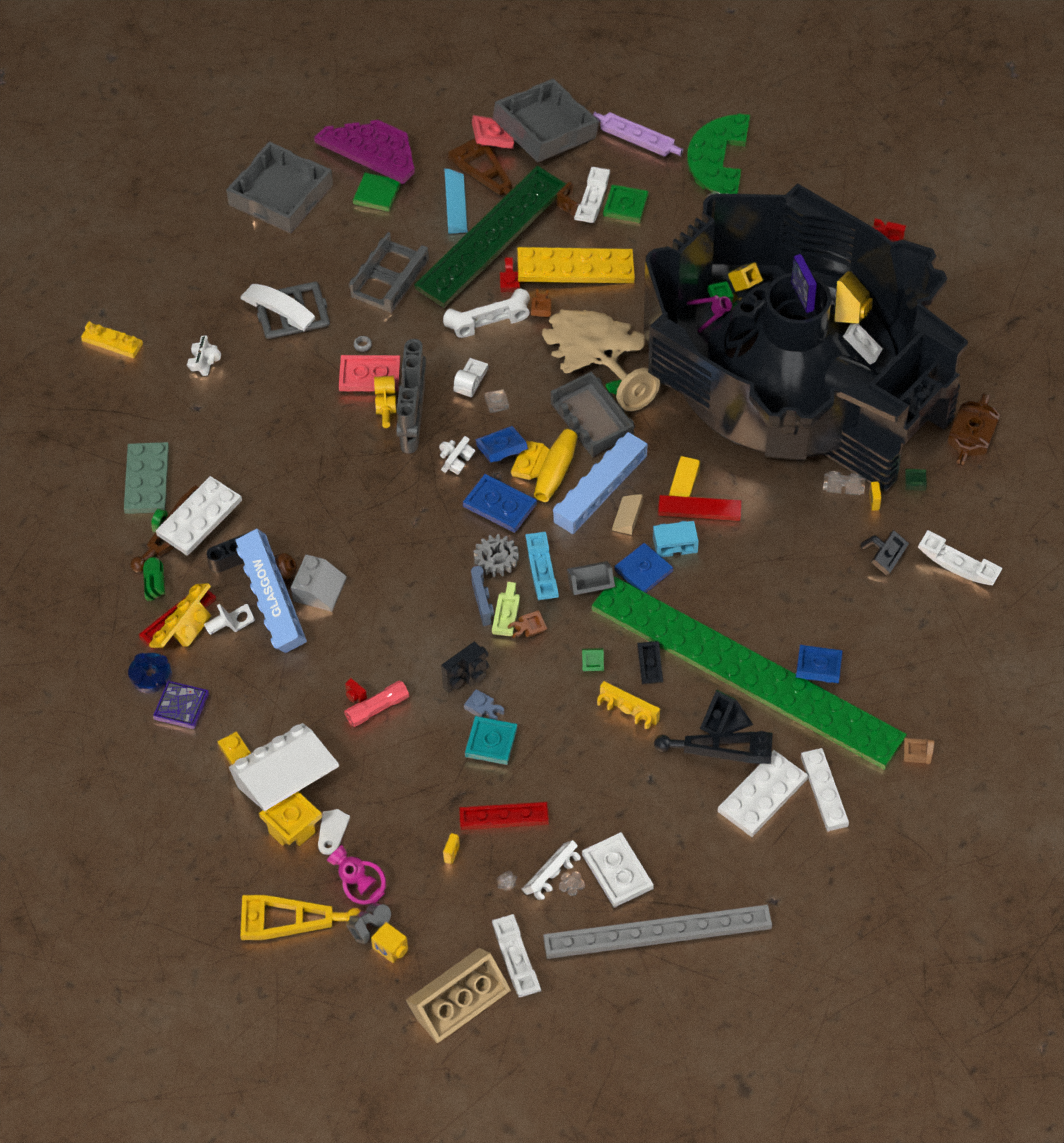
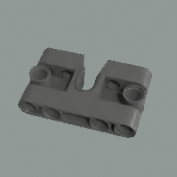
(411, 396)

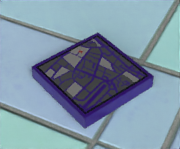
(804, 283)
(181, 705)

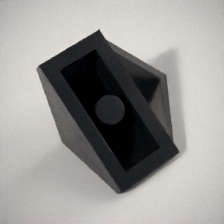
(724, 715)

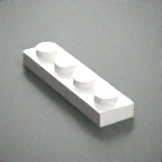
(824, 789)

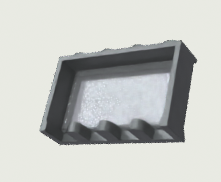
(591, 413)

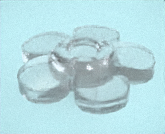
(571, 883)

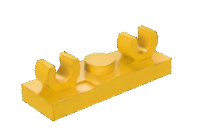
(111, 340)
(628, 704)

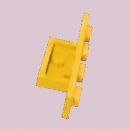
(186, 620)

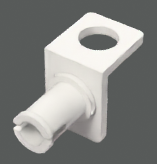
(229, 619)

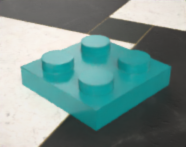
(491, 740)

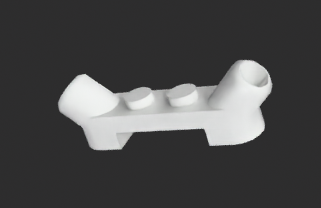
(465, 322)

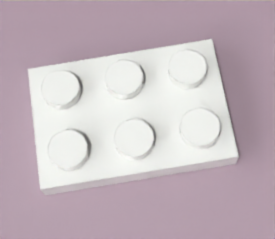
(617, 869)

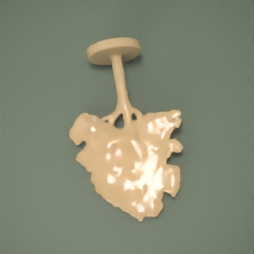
(586, 336)

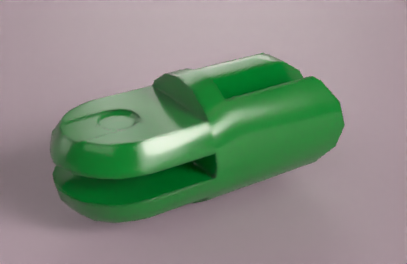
(153, 578)

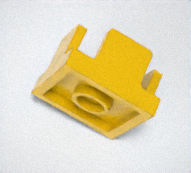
(291, 820)

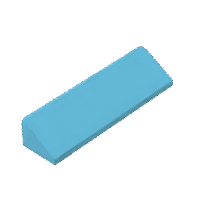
(455, 202)

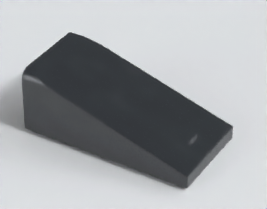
(650, 662)

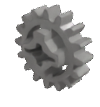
(496, 555)

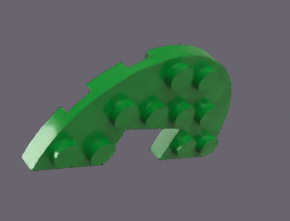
(708, 151)

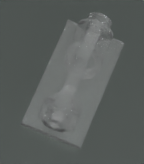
(836, 481)

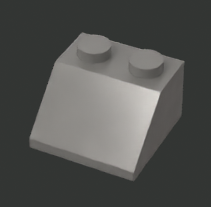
(317, 583)

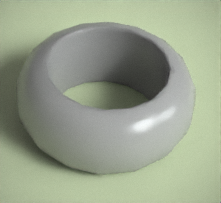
(362, 339)

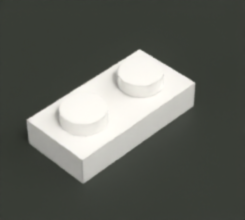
(862, 342)

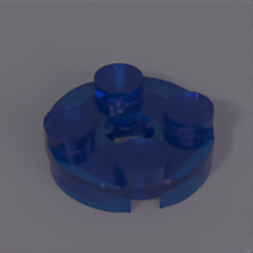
(145, 662)

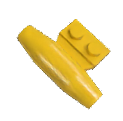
(546, 464)

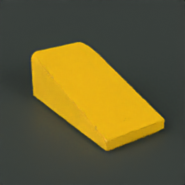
(685, 477)

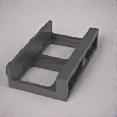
(398, 281)

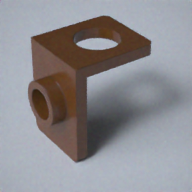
(564, 201)

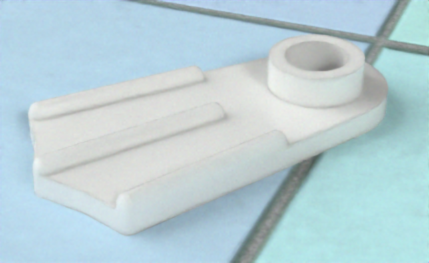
(332, 830)

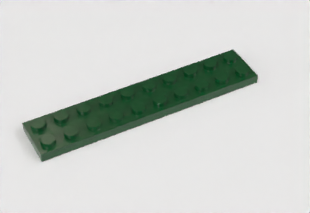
(489, 237)

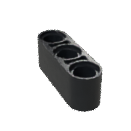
(225, 556)

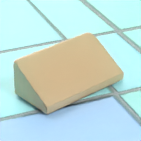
(628, 514)

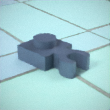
(482, 704)

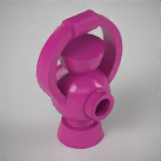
(358, 876)

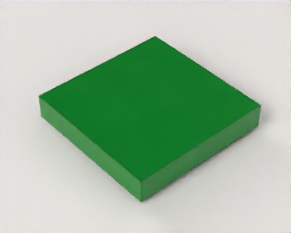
(376, 192)
(625, 203)

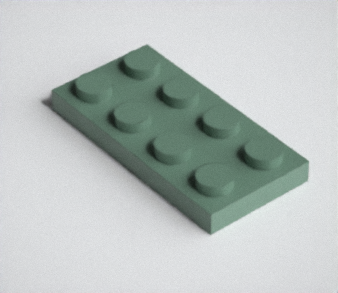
(146, 477)

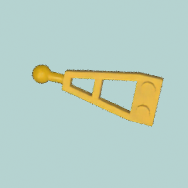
(254, 917)

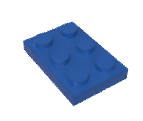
(499, 503)

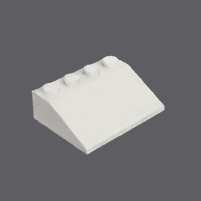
(282, 767)

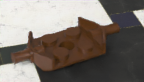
(969, 439)

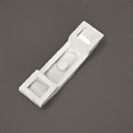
(593, 195)
(280, 303)
(958, 562)
(515, 956)

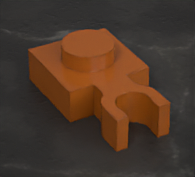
(541, 305)
(530, 624)

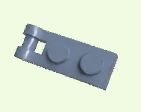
(481, 595)

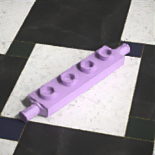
(637, 134)

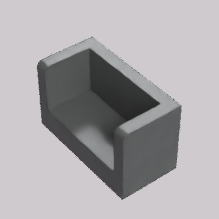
(590, 577)

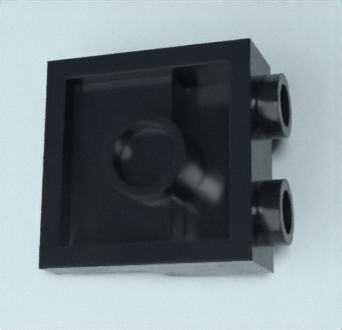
(465, 666)

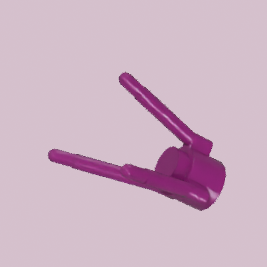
(718, 307)

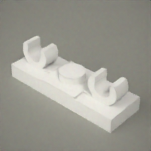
(551, 869)

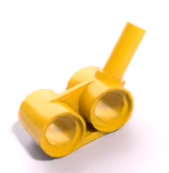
(385, 399)

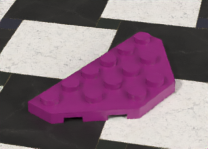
(372, 145)

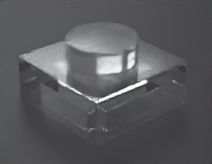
(496, 401)

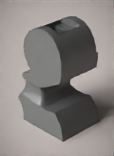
(375, 915)

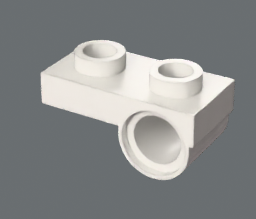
(469, 378)

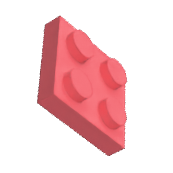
(490, 133)

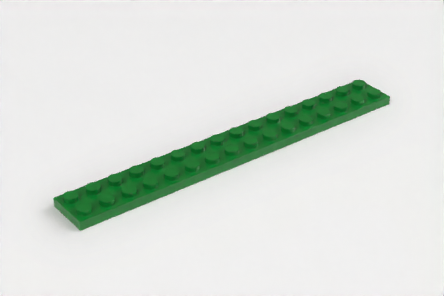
(750, 673)

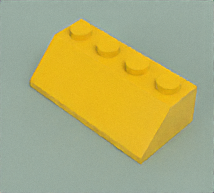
(851, 300)

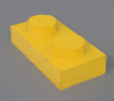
(233, 747)

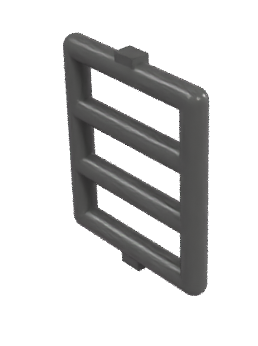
(287, 329)

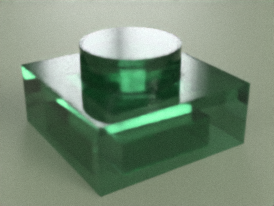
(915, 479)

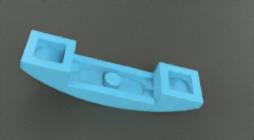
(541, 566)

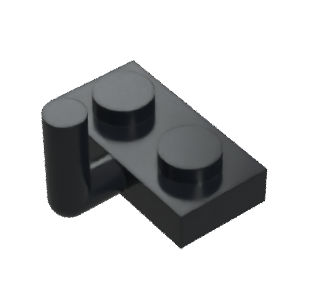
(888, 552)

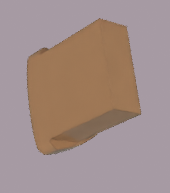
(918, 750)

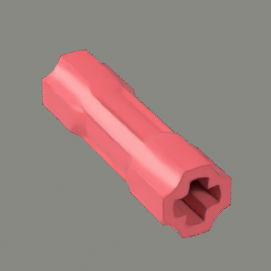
(389, 696)

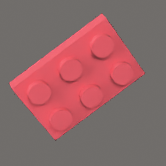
(358, 371)

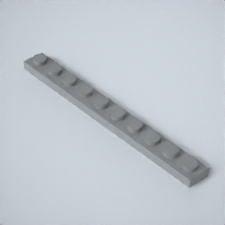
(657, 931)

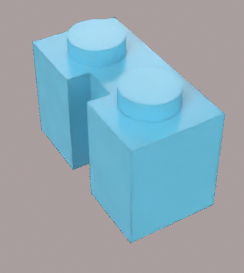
(675, 538)

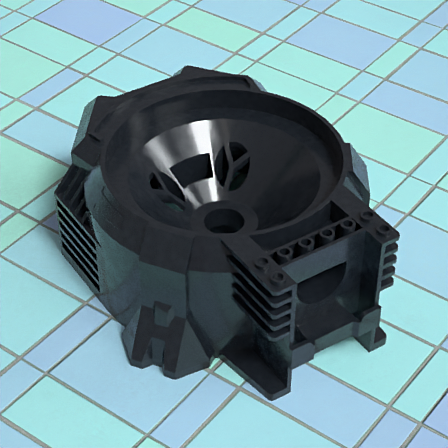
(801, 380)

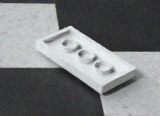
(198, 515)
(762, 794)

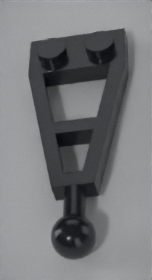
(759, 752)

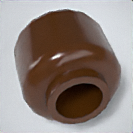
(286, 565)

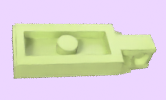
(506, 611)

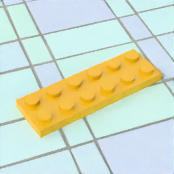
(575, 265)

